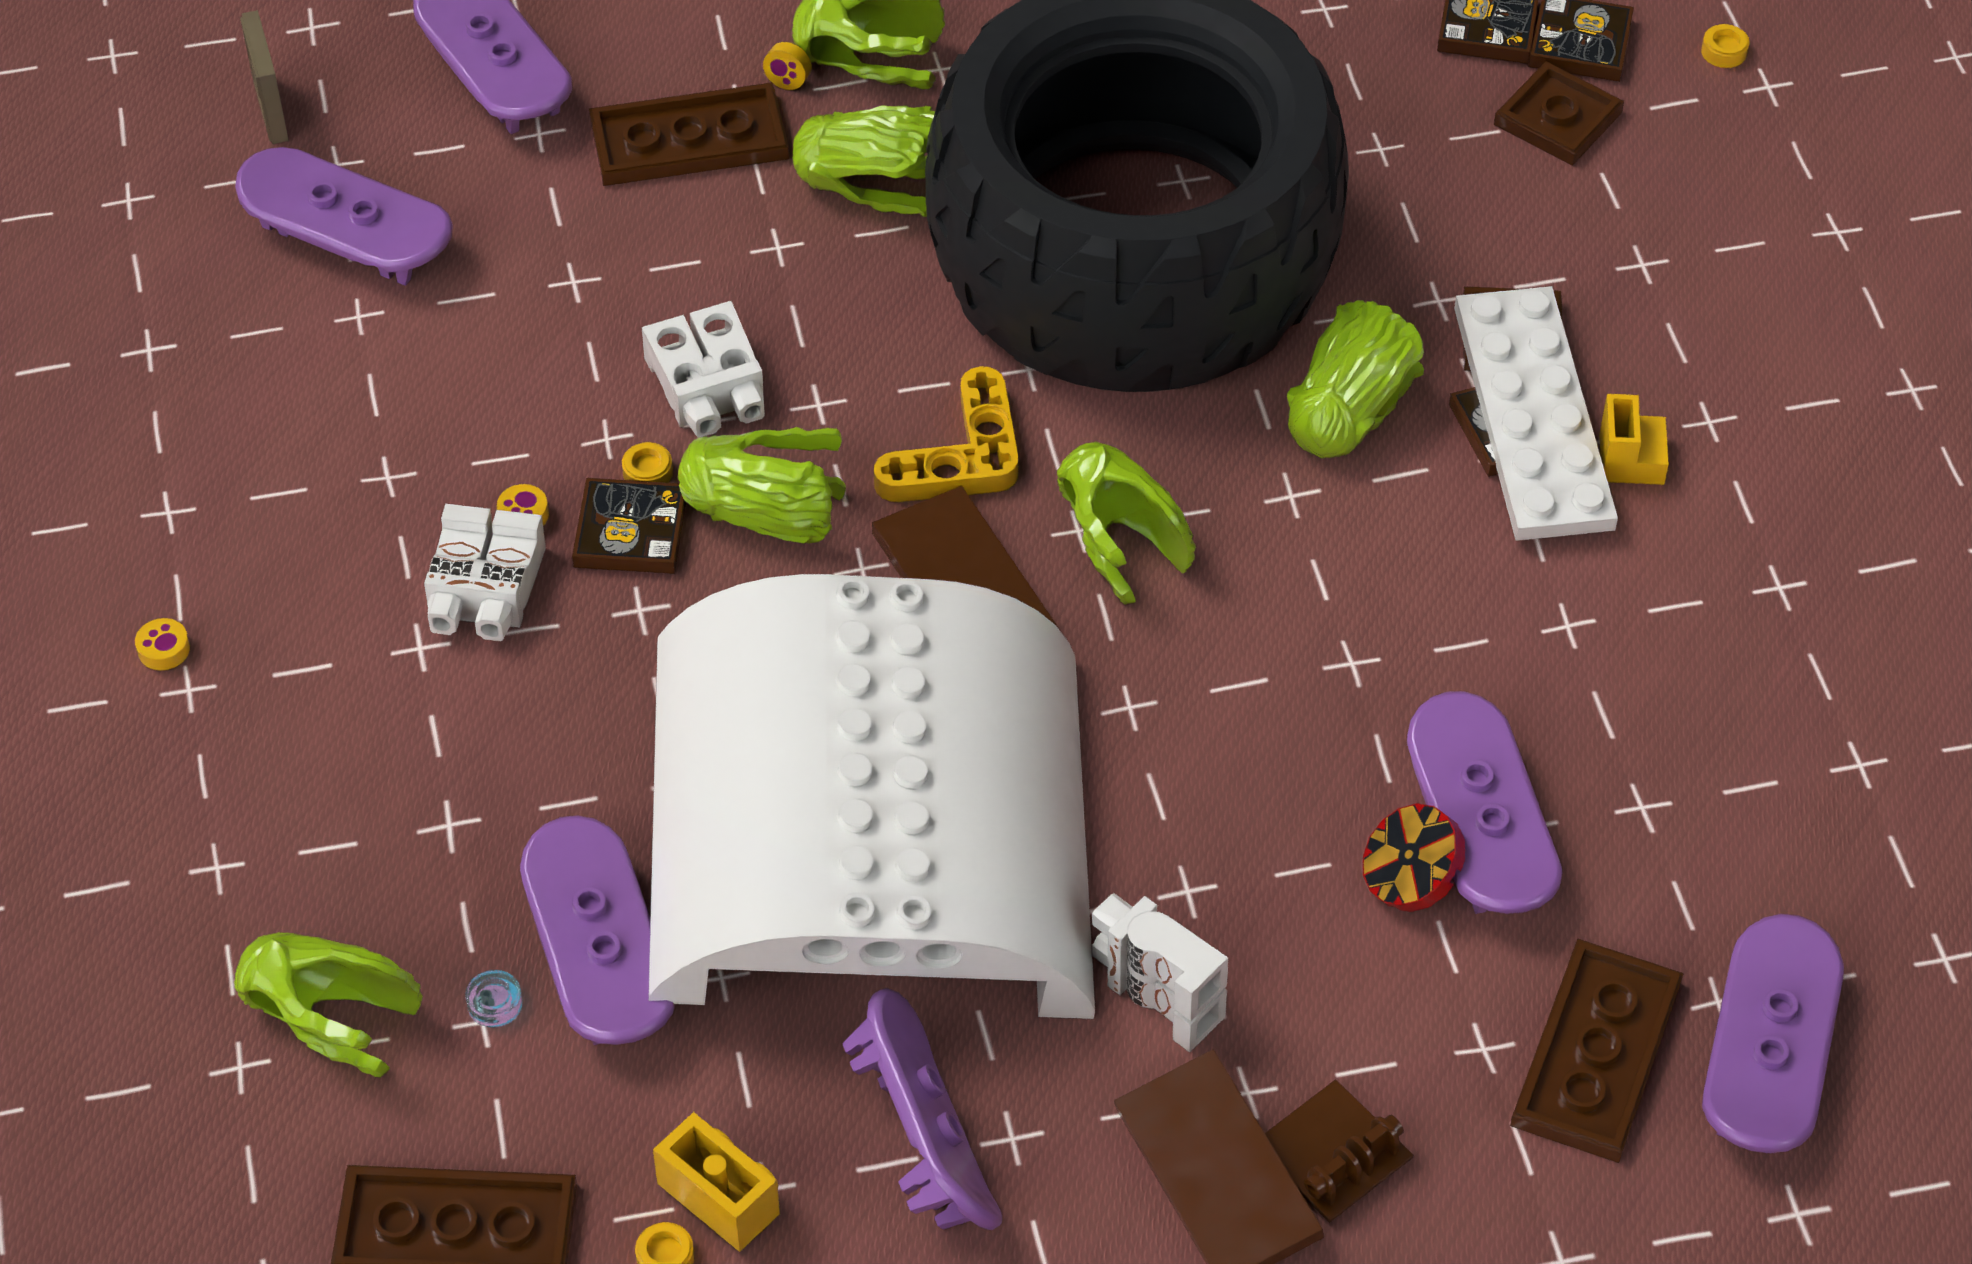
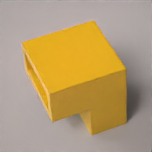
(1631, 444)

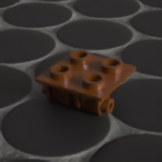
(1337, 1149)

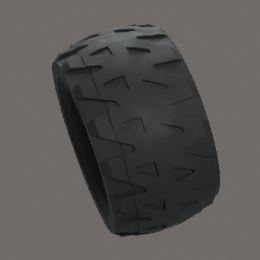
(1126, 294)

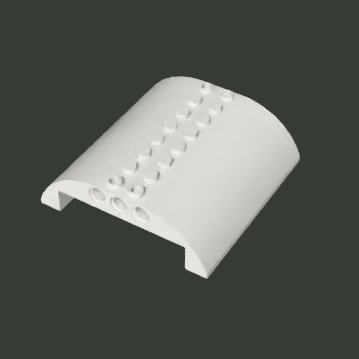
(869, 789)

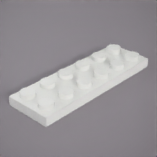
(1535, 414)

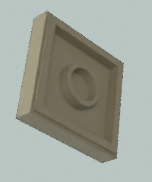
(264, 77)

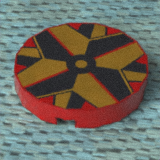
(1413, 857)

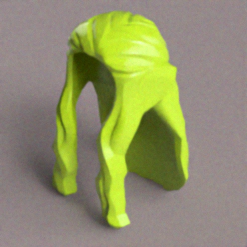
(897, 28)
(866, 142)
(1354, 378)
(1111, 489)
(763, 491)
(295, 971)

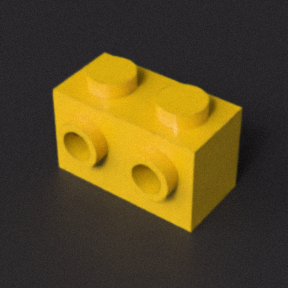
(717, 1181)

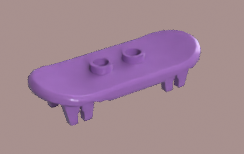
(496, 57)
(342, 211)
(1478, 779)
(593, 929)
(1774, 1034)
(949, 1171)

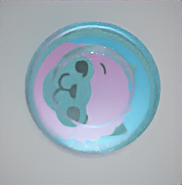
(494, 998)

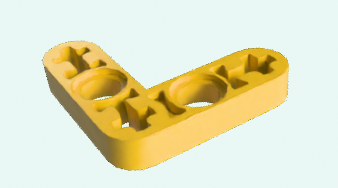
(970, 459)

